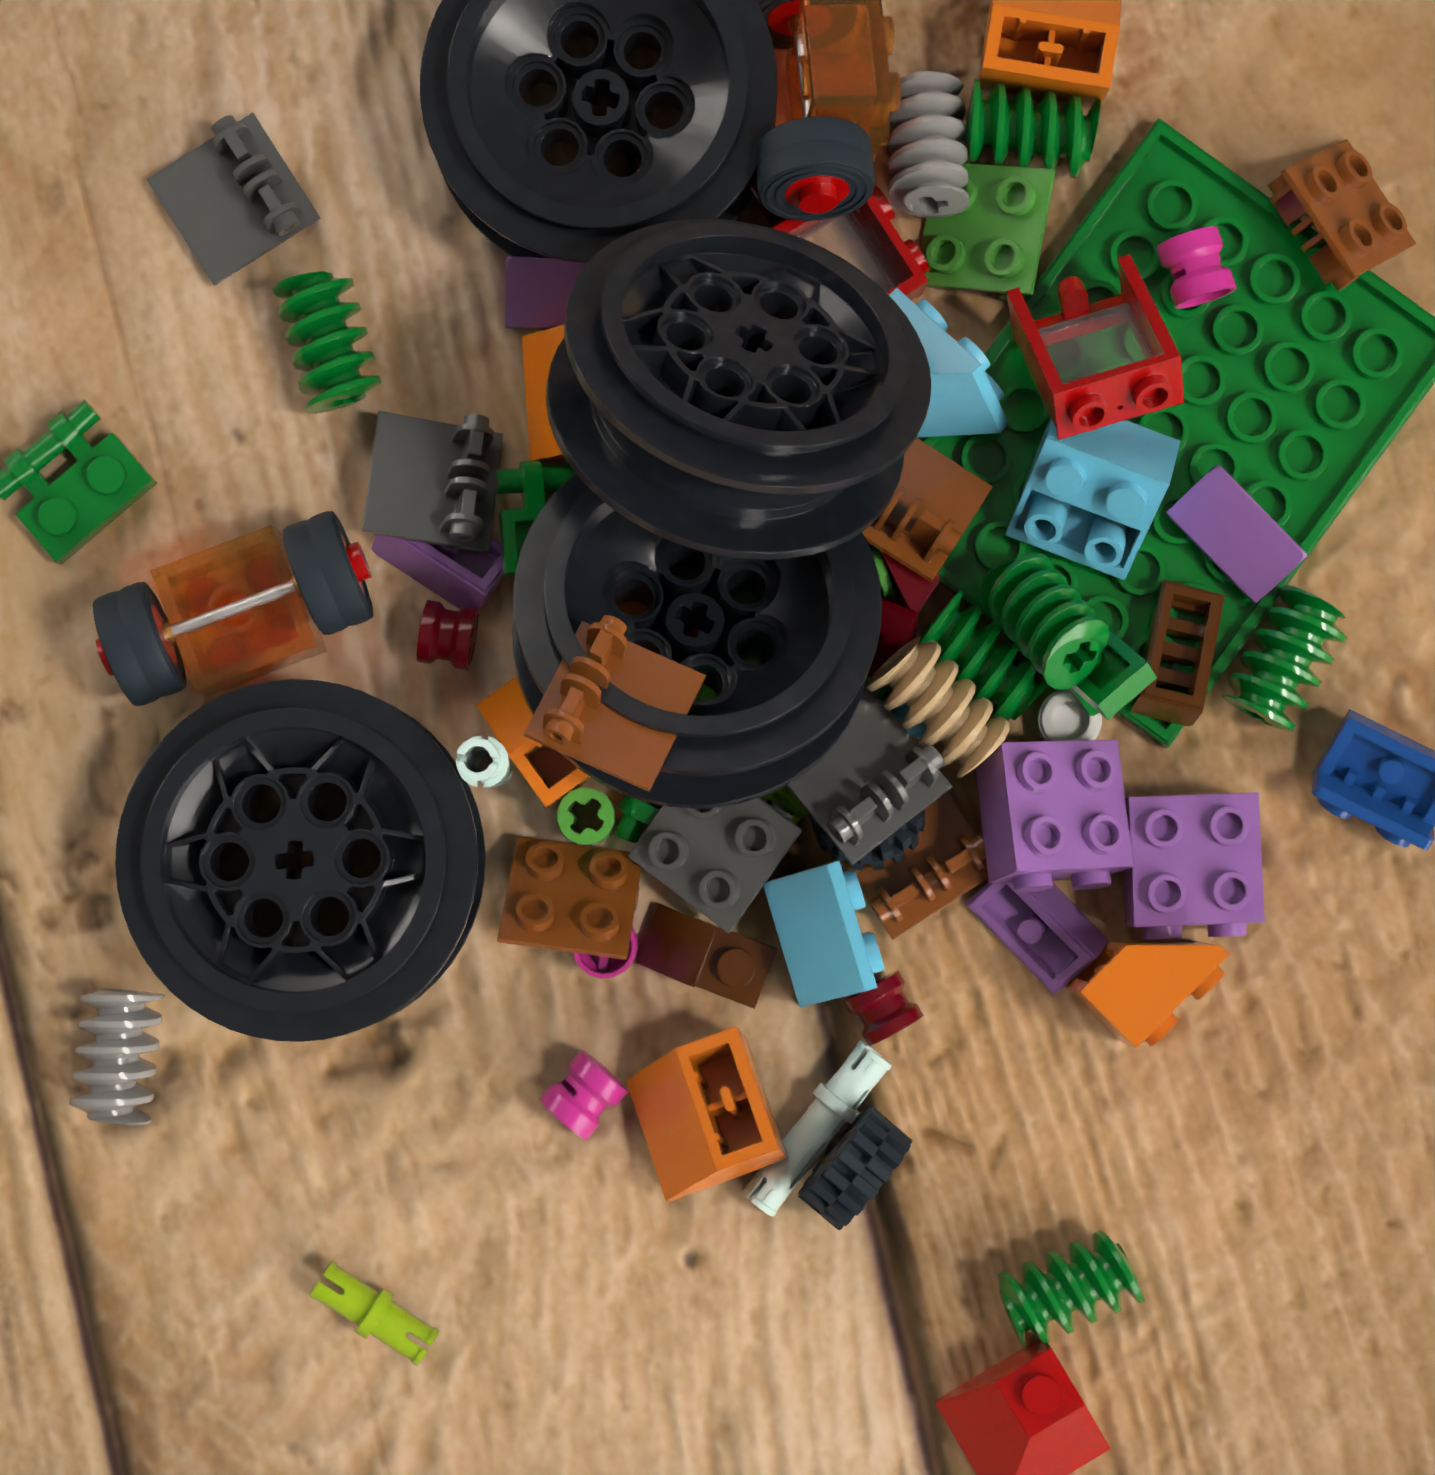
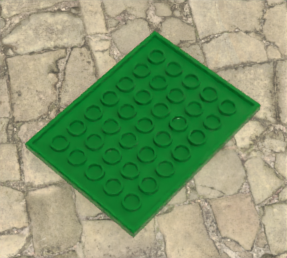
(1278, 389)

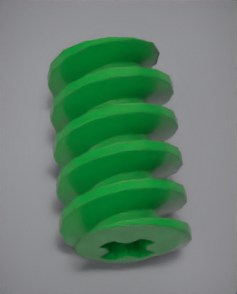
(1030, 128)
(325, 340)
(1045, 618)
(1286, 657)
(982, 661)
(1068, 1288)

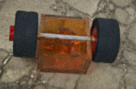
(837, 102)
(234, 610)

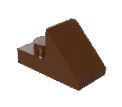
(706, 956)

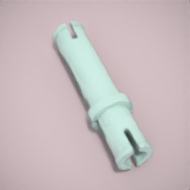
(473, 752)
(817, 1127)

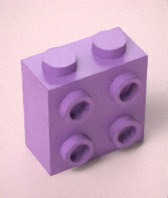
(1054, 814)
(1194, 864)

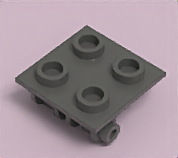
(233, 197)
(433, 481)
(870, 781)
(717, 854)

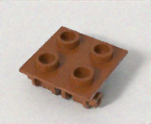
(1345, 208)
(927, 510)
(585, 729)
(935, 873)
(570, 898)

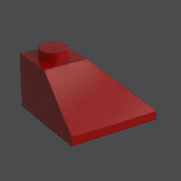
(1023, 1417)

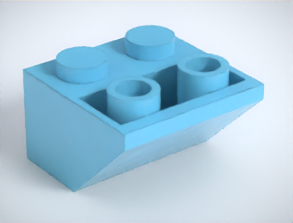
(962, 393)
(1095, 494)
(821, 933)

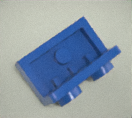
(1380, 780)

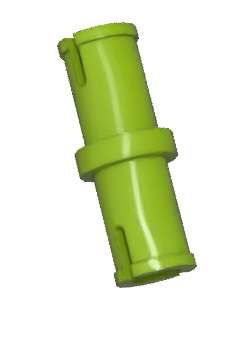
(374, 1313)

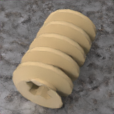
(940, 704)

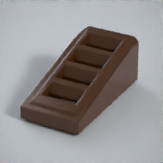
(1167, 704)

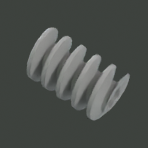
(928, 147)
(116, 1056)

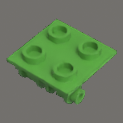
(996, 237)

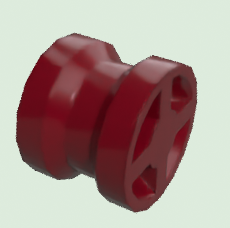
(447, 635)
(883, 1009)

